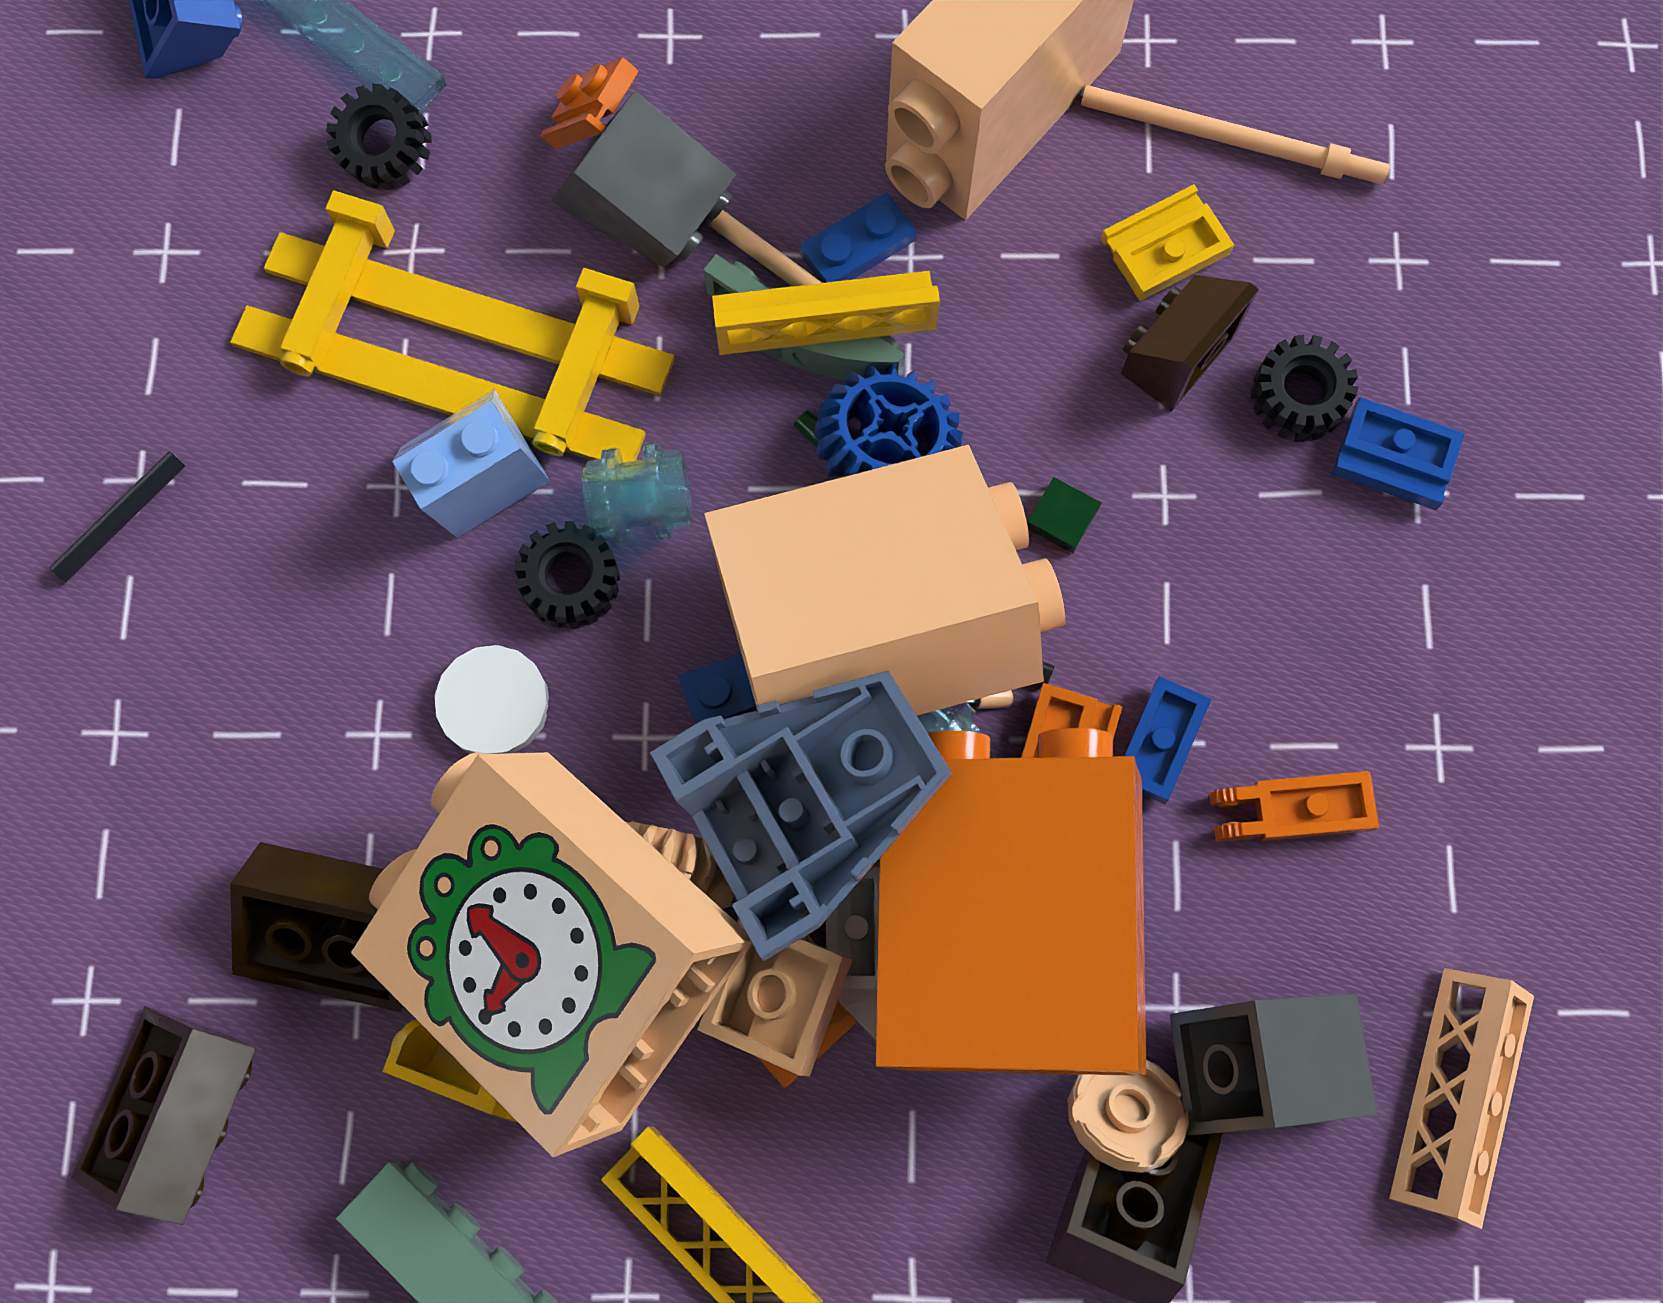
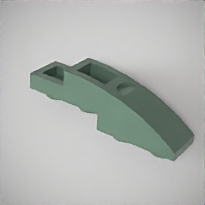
(824, 359)

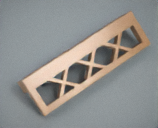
(1483, 1101)

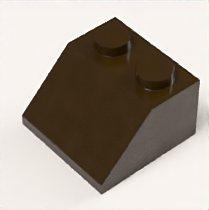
(1186, 336)

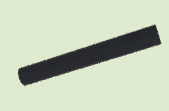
(117, 517)

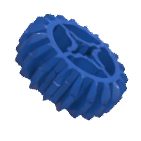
(890, 416)

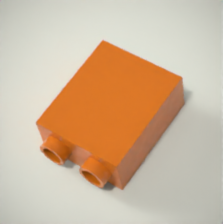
(1017, 915)

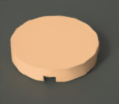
(1128, 1119)

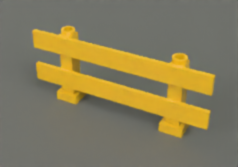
(344, 273)

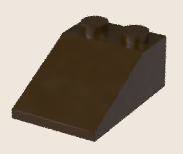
(1135, 1227)

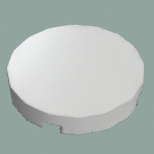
(492, 701)

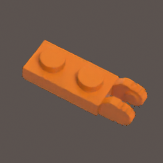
(1301, 807)

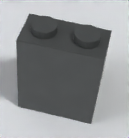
(647, 183)
(1273, 1063)

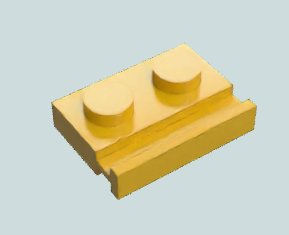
(1167, 242)

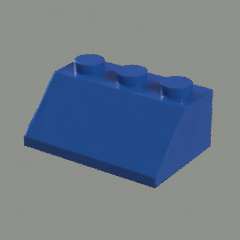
(182, 32)

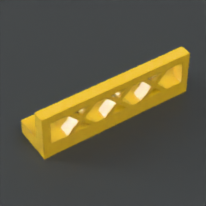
(825, 312)
(715, 1214)

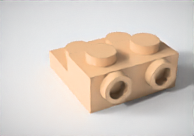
(779, 1004)

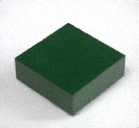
(1063, 515)

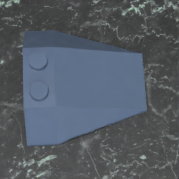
(803, 798)

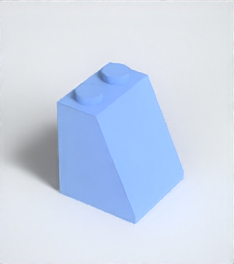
(470, 466)

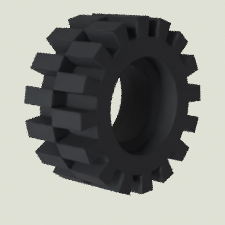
(359, 117)
(1320, 364)
(553, 546)

